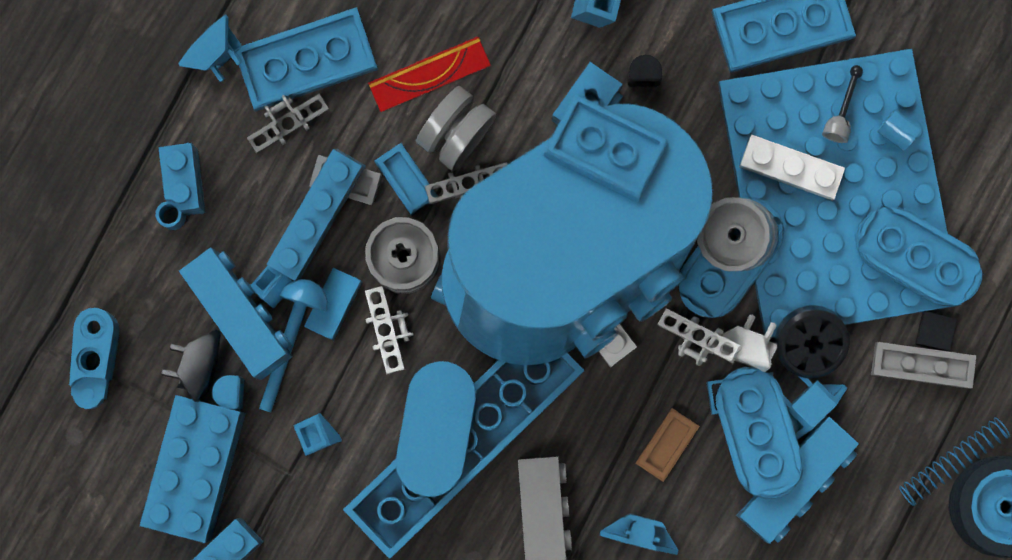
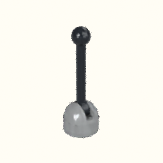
(838, 128)

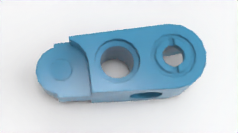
(91, 386)

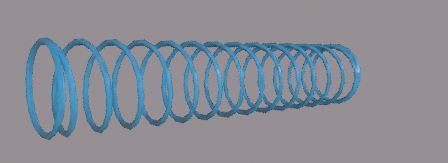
(962, 450)

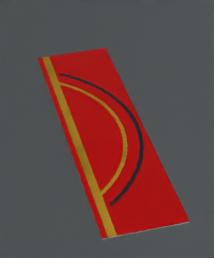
(429, 74)

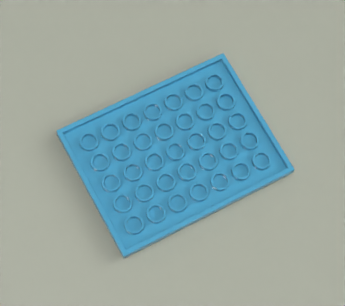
(819, 247)

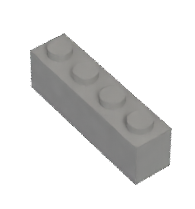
(543, 508)

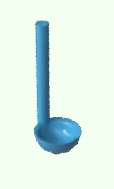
(303, 294)

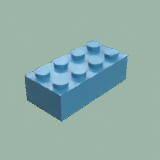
(192, 469)

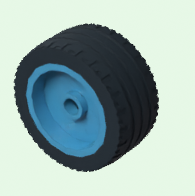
(976, 506)

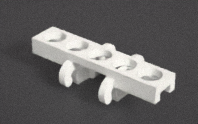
(387, 319)
(713, 347)

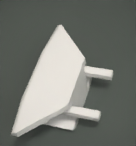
(755, 349)

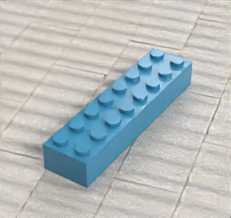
(505, 405)

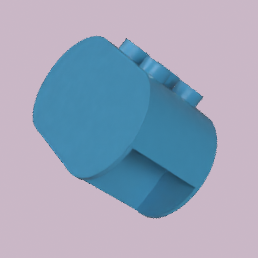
(561, 260)

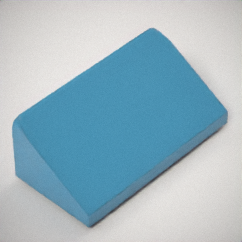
(340, 294)

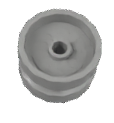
(455, 128)
(397, 236)
(757, 237)

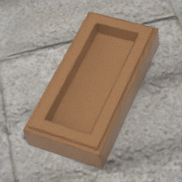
(667, 444)

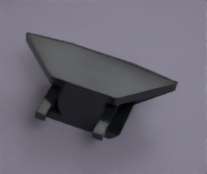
(197, 365)

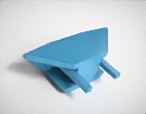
(213, 49)
(813, 405)
(641, 532)

